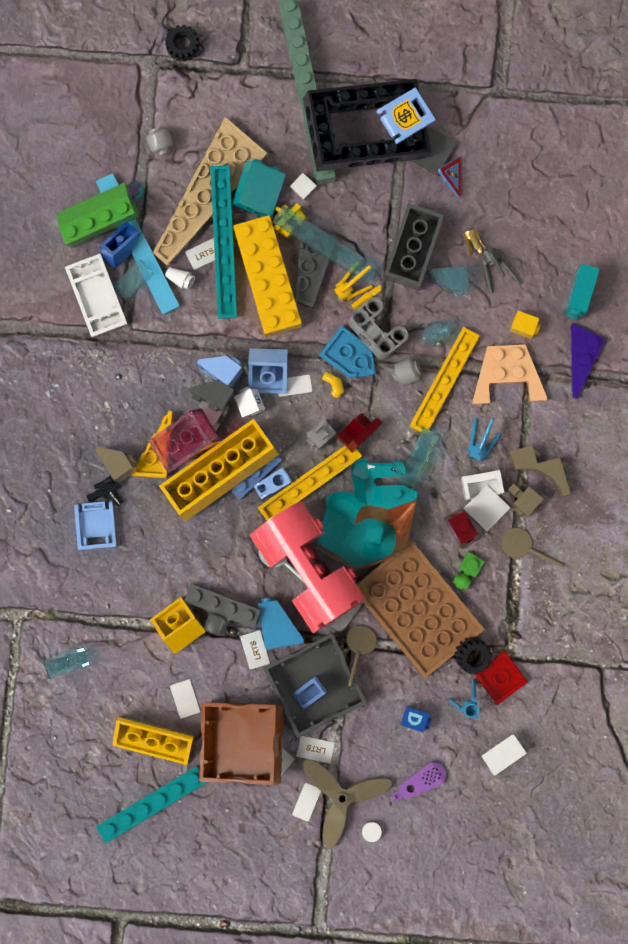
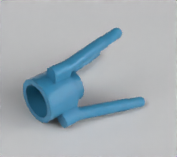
(479, 451)
(470, 706)

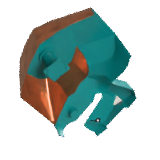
(370, 522)

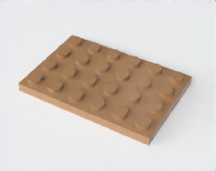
(418, 609)

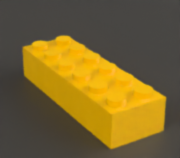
(267, 276)
(219, 470)

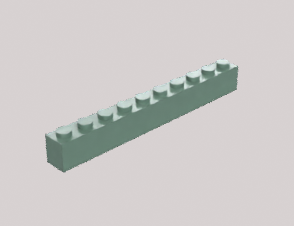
(302, 70)

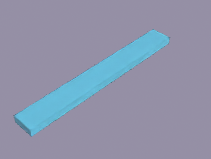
(157, 282)

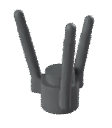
(492, 258)

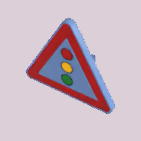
(452, 175)

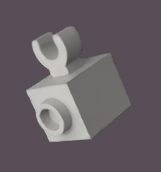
(320, 435)

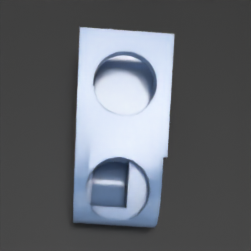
(273, 483)

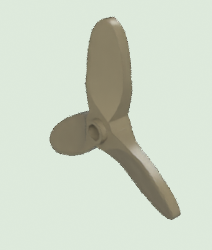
(337, 811)

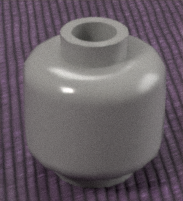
(159, 140)
(406, 371)

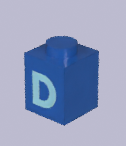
(415, 719)

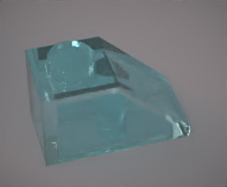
(451, 280)
(66, 662)

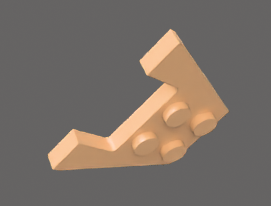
(508, 365)

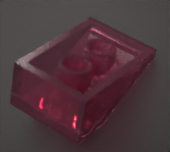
(184, 440)

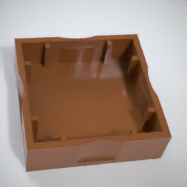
(241, 743)

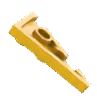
(149, 461)

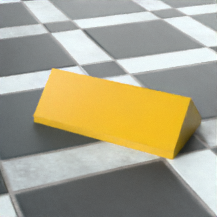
(153, 740)

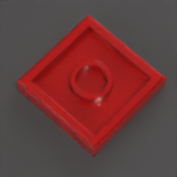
(501, 678)

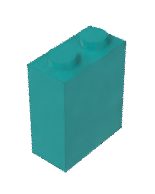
(258, 188)
(581, 291)

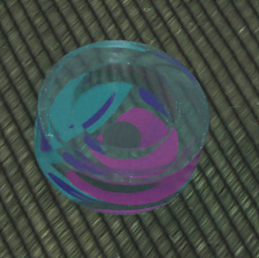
(136, 190)

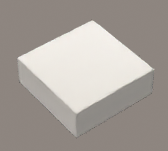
(303, 186)

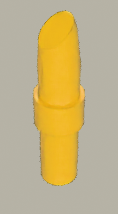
(366, 296)

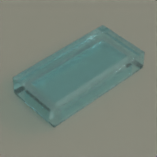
(133, 279)

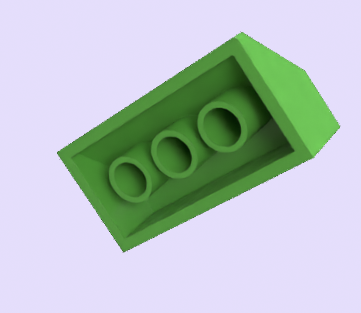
(97, 215)

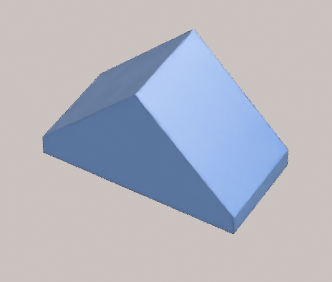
(309, 692)

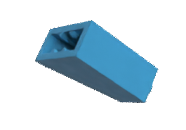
(276, 625)

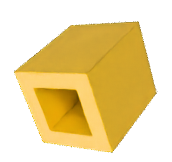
(525, 325)

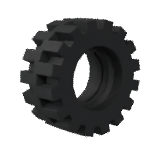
(182, 32)
(478, 664)

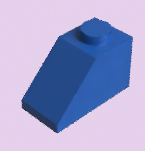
(119, 244)

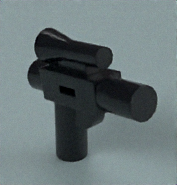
(106, 489)

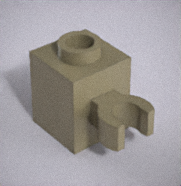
(526, 500)

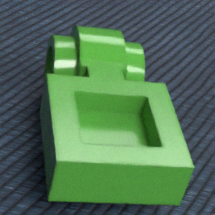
(470, 566)

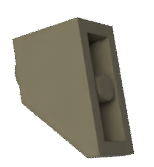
(118, 463)

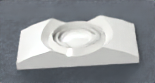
(96, 295)

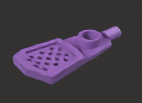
(419, 783)

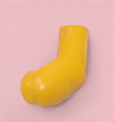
(336, 383)

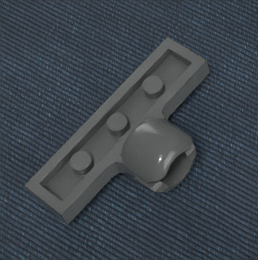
(221, 610)

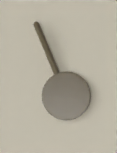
(518, 543)
(362, 642)

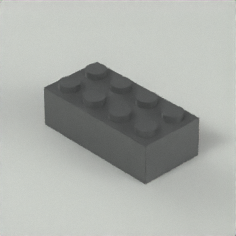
(413, 246)

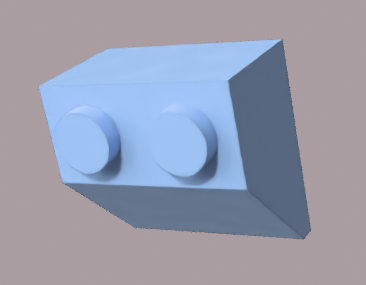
(222, 369)
(268, 370)

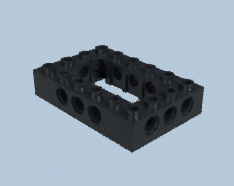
(322, 102)

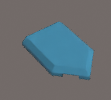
(349, 354)

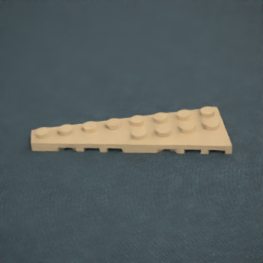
(195, 209)

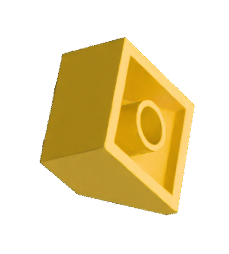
(177, 625)

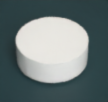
(371, 831)

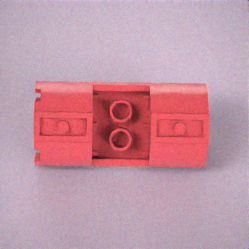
(289, 537)

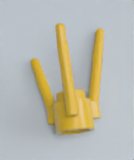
(344, 290)

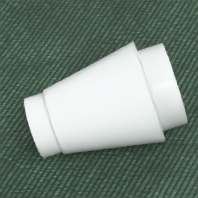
(180, 278)

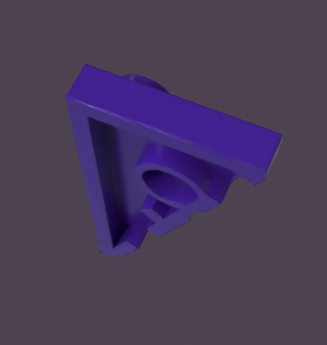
(584, 351)

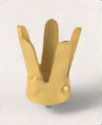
(472, 236)

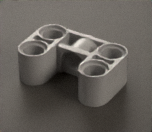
(371, 334)

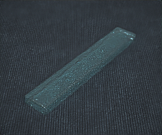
(324, 243)

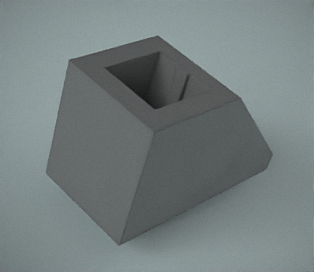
(213, 393)

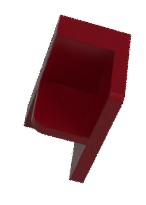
(358, 431)

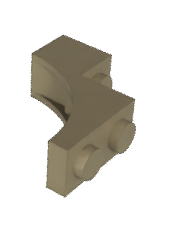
(553, 469)

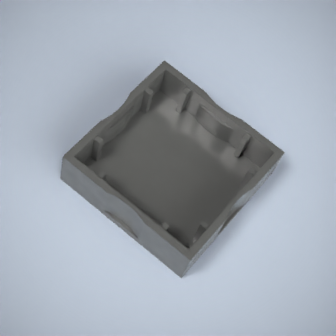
(329, 665)

